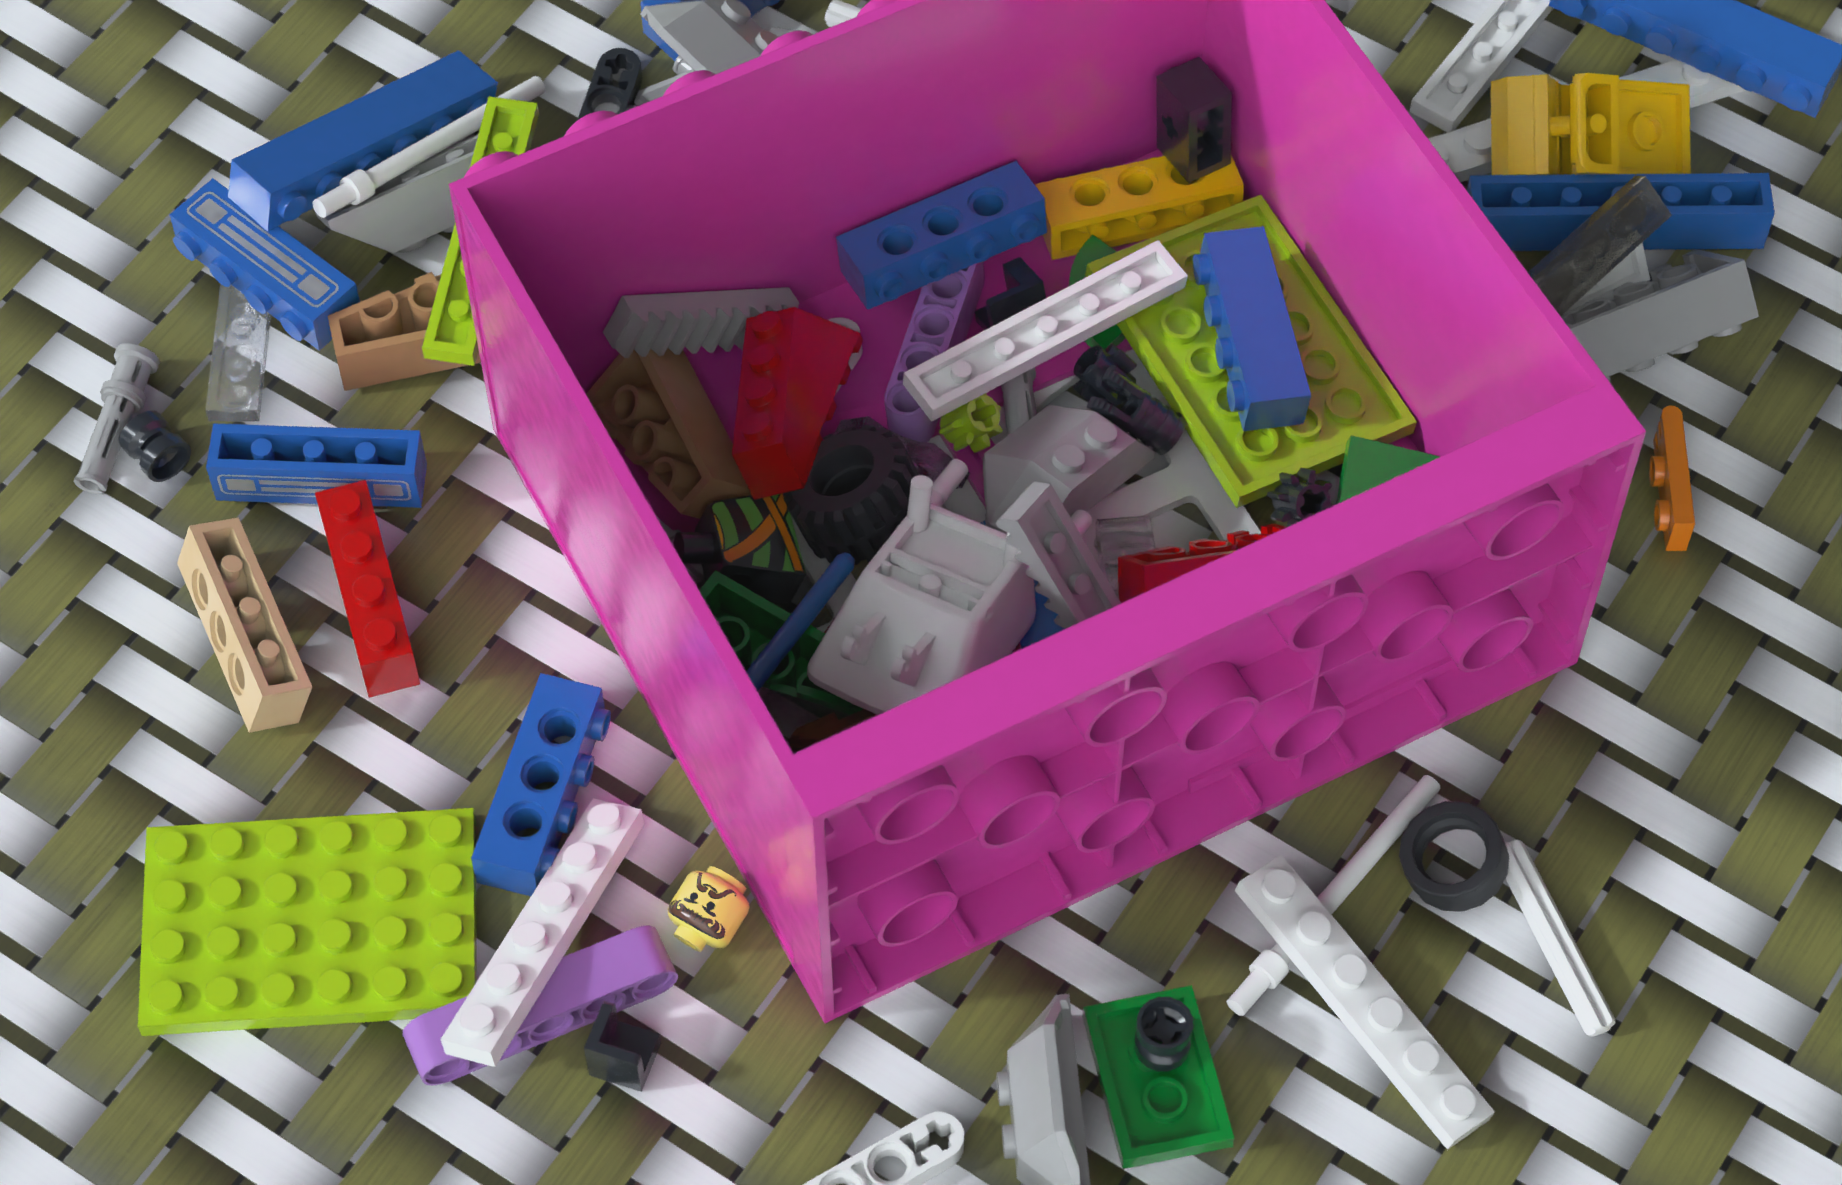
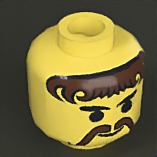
(708, 909)

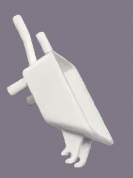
(928, 604)

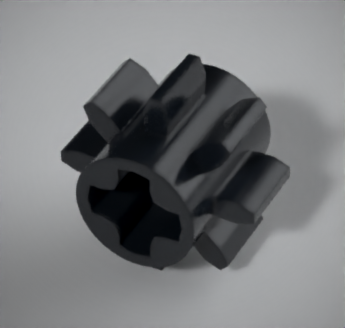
(1092, 367)
(1299, 496)

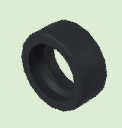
(1441, 819)

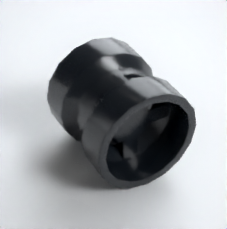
(159, 450)
(1166, 1021)

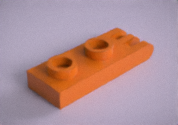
(1671, 475)

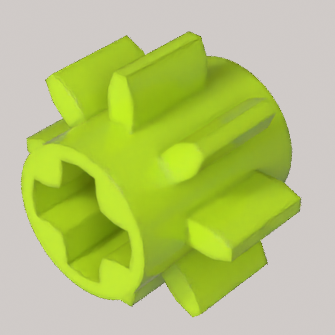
(972, 424)

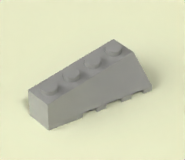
(1667, 314)

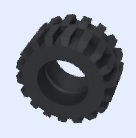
(853, 493)

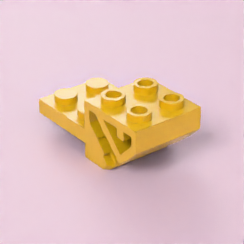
(1589, 126)

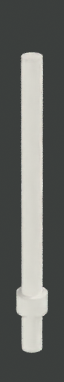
(362, 184)
(1272, 964)

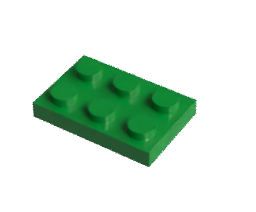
(1153, 1111)

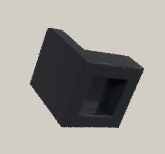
(1022, 292)
(620, 1050)

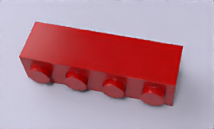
(367, 588)

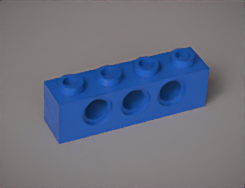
(941, 234)
(555, 710)

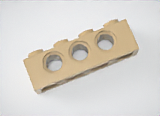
(244, 625)

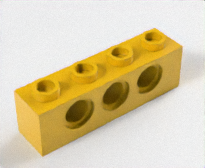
(1131, 203)

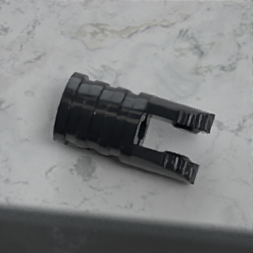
(1141, 415)

